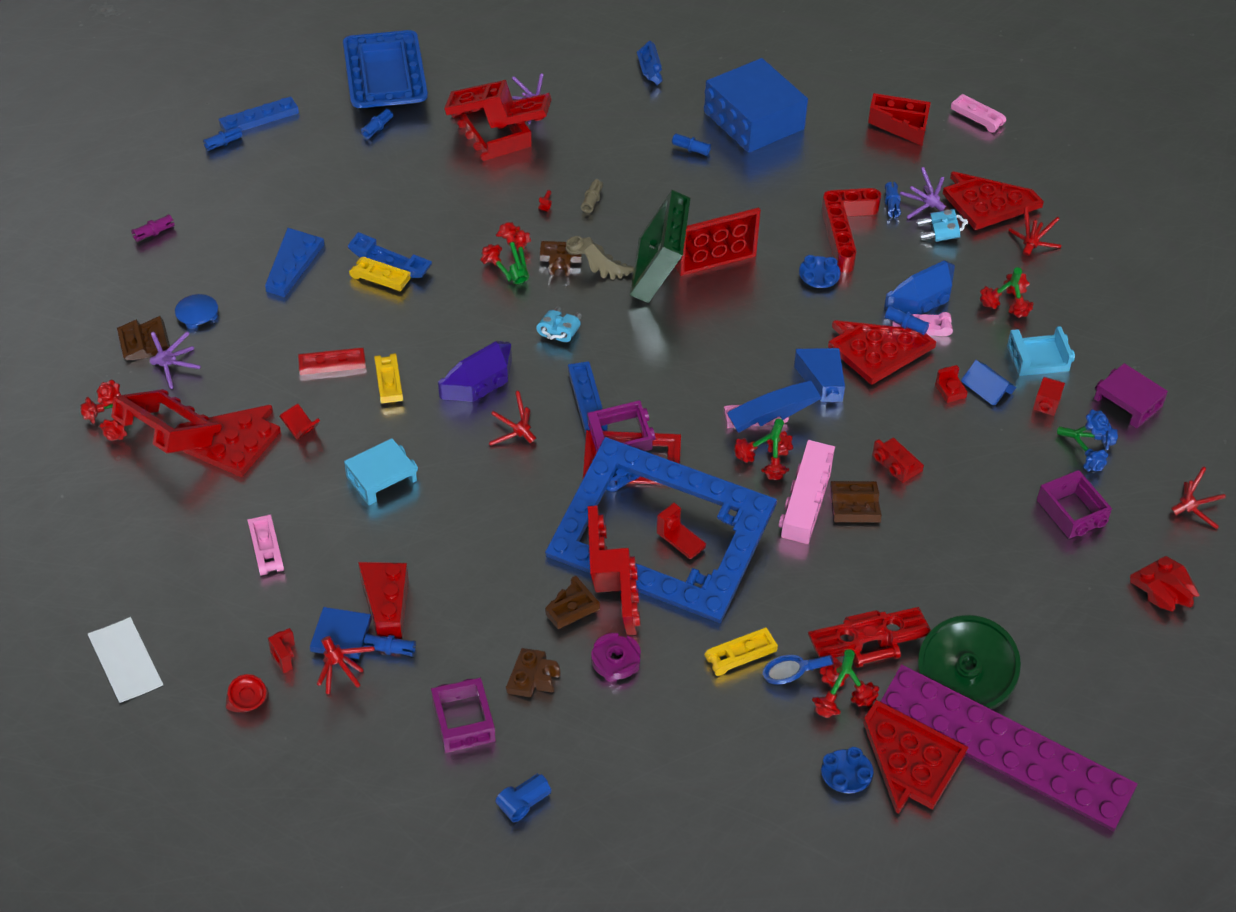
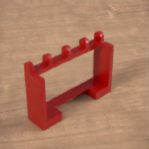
(517, 141)
(165, 436)

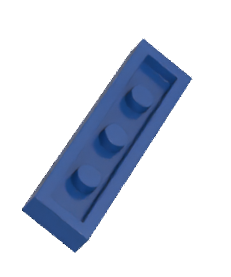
(260, 115)
(585, 391)

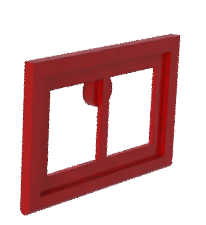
(672, 441)

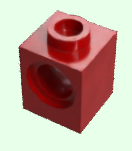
(1049, 396)

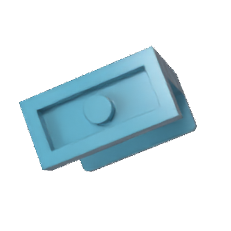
(1040, 353)
(379, 469)

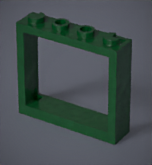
(669, 229)

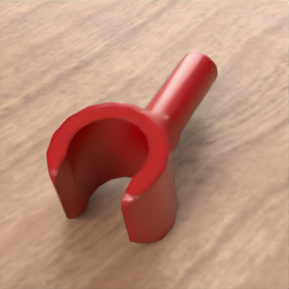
(545, 204)

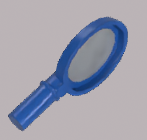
(791, 667)

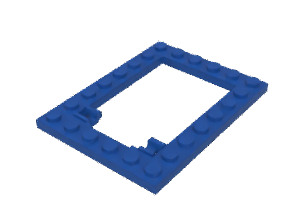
(717, 588)

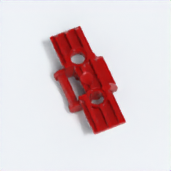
(867, 628)

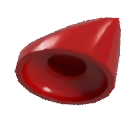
(246, 693)

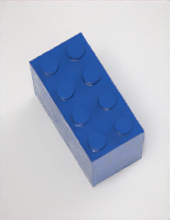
(755, 105)

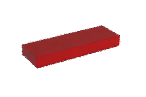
(331, 361)

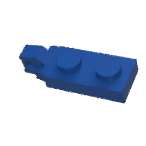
(650, 62)

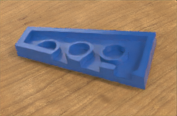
(292, 260)

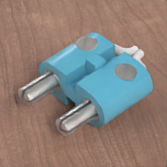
(944, 225)
(559, 327)

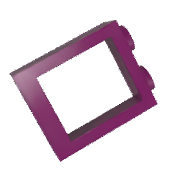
(620, 413)
(1065, 486)
(466, 735)

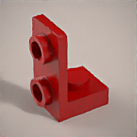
(677, 534)

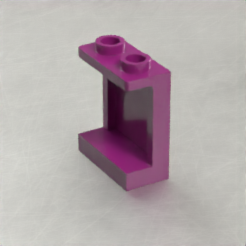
(1132, 393)

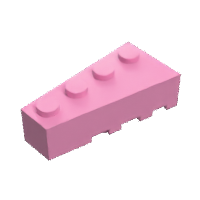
(807, 492)

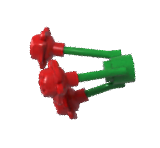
(516, 240)

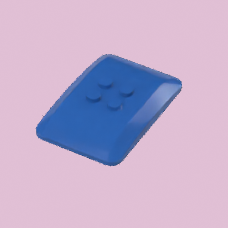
(384, 69)

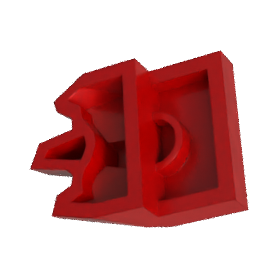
(1166, 584)

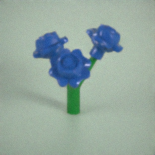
(1100, 430)

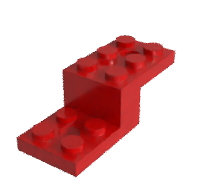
(498, 104)
(613, 570)

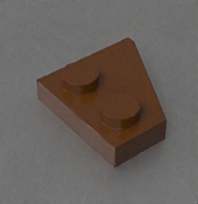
(571, 604)

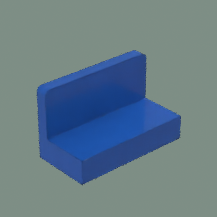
(987, 382)

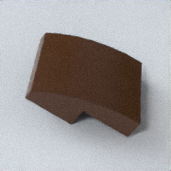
(137, 339)
(855, 501)

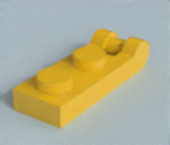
(380, 273)
(388, 378)
(741, 651)

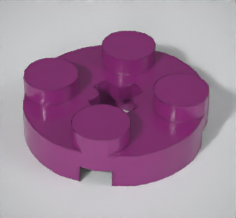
(615, 668)

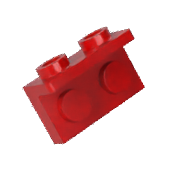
(897, 459)

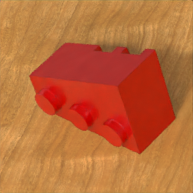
(900, 116)
(386, 595)

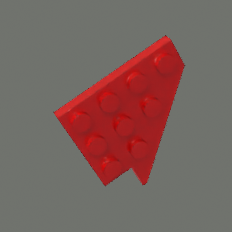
(988, 201)
(878, 349)
(239, 441)
(911, 756)

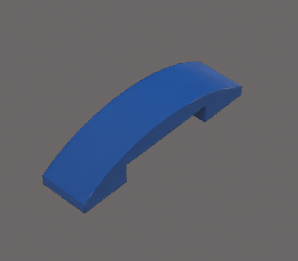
(366, 247)

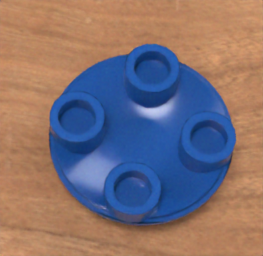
(819, 271)
(196, 310)
(847, 770)

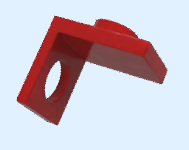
(298, 421)

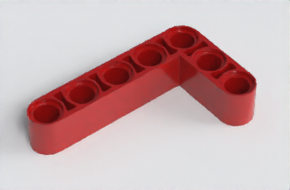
(836, 208)

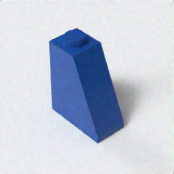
(824, 370)

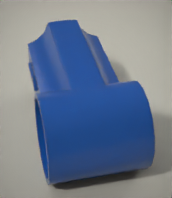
(518, 800)

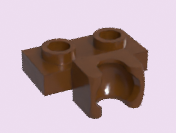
(557, 256)
(532, 671)

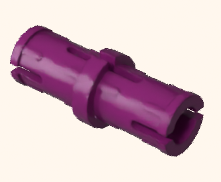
(152, 228)

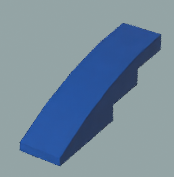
(774, 404)

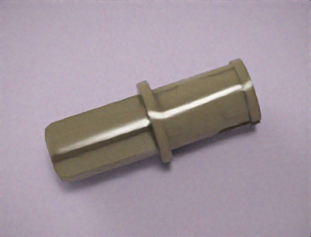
(592, 196)

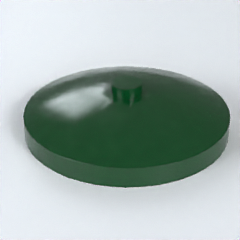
(972, 659)

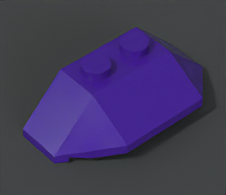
(477, 373)

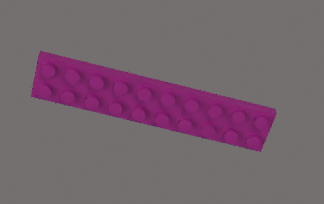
(1013, 748)

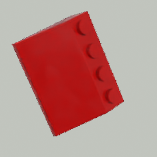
(720, 241)

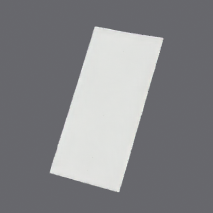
(125, 660)

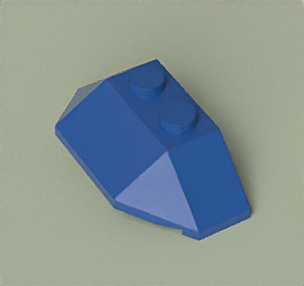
(923, 290)

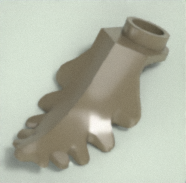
(597, 258)

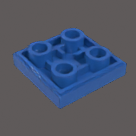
(344, 628)

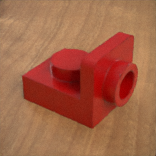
(950, 385)
(280, 648)

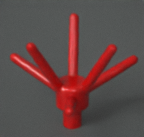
(1032, 238)
(521, 428)
(1189, 502)
(334, 655)

